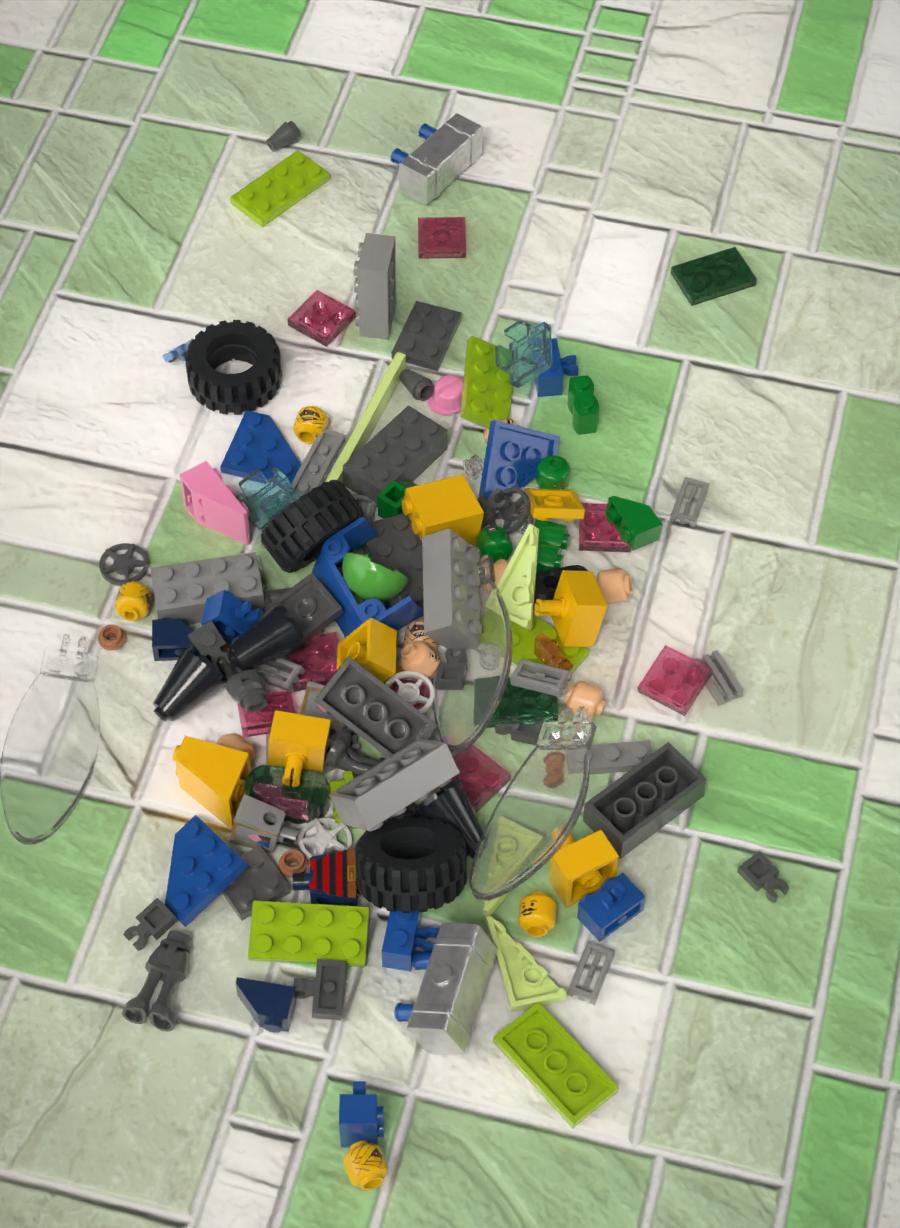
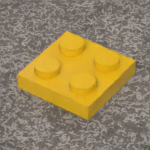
(554, 504)

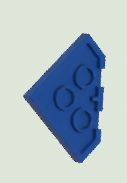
(261, 447)
(513, 456)
(199, 870)

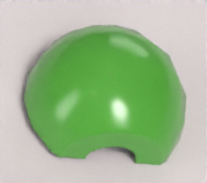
(371, 579)

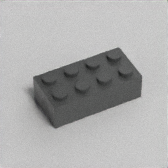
(395, 453)
(400, 550)
(373, 709)
(645, 799)

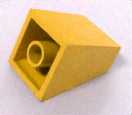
(444, 506)
(212, 776)

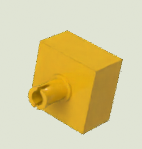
(575, 608)
(373, 648)
(298, 744)
(582, 867)

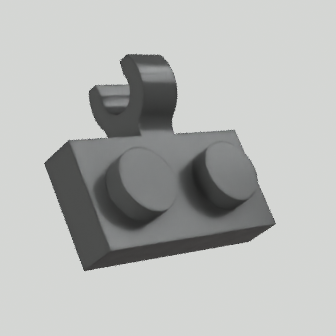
(326, 989)

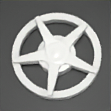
(410, 691)
(324, 840)

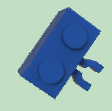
(551, 381)
(229, 615)
(610, 906)
(403, 938)
(360, 1116)

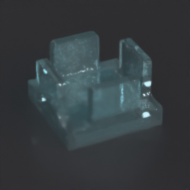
(527, 354)
(266, 498)

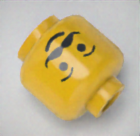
(537, 914)

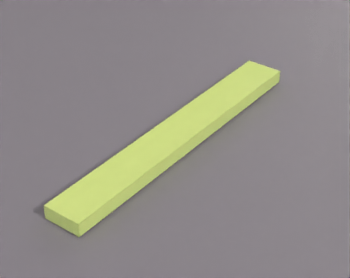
(371, 415)

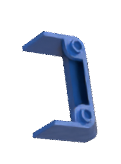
(328, 574)

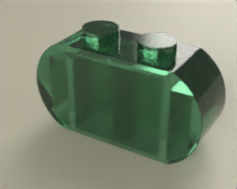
(312, 788)

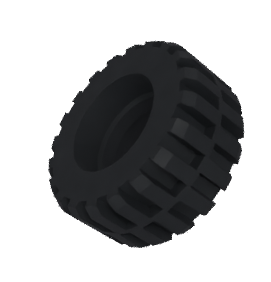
(240, 390)
(305, 525)
(411, 864)

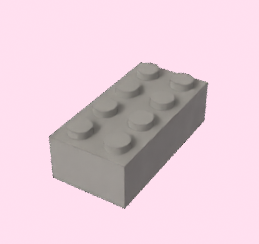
(375, 285)
(184, 587)
(451, 590)
(394, 784)

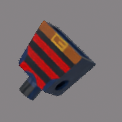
(330, 879)

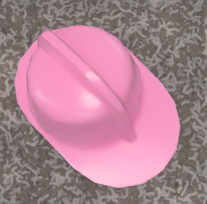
(447, 395)

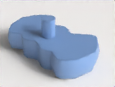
(178, 351)

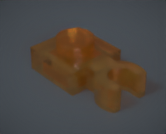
(549, 653)

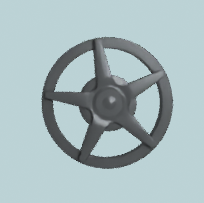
(513, 510)
(123, 563)

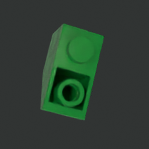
(391, 497)
(634, 521)

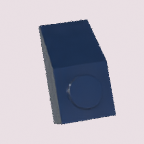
(170, 639)
(268, 1003)

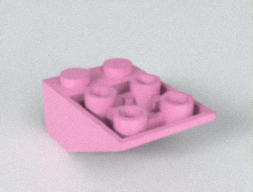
(214, 503)

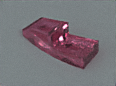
(274, 796)

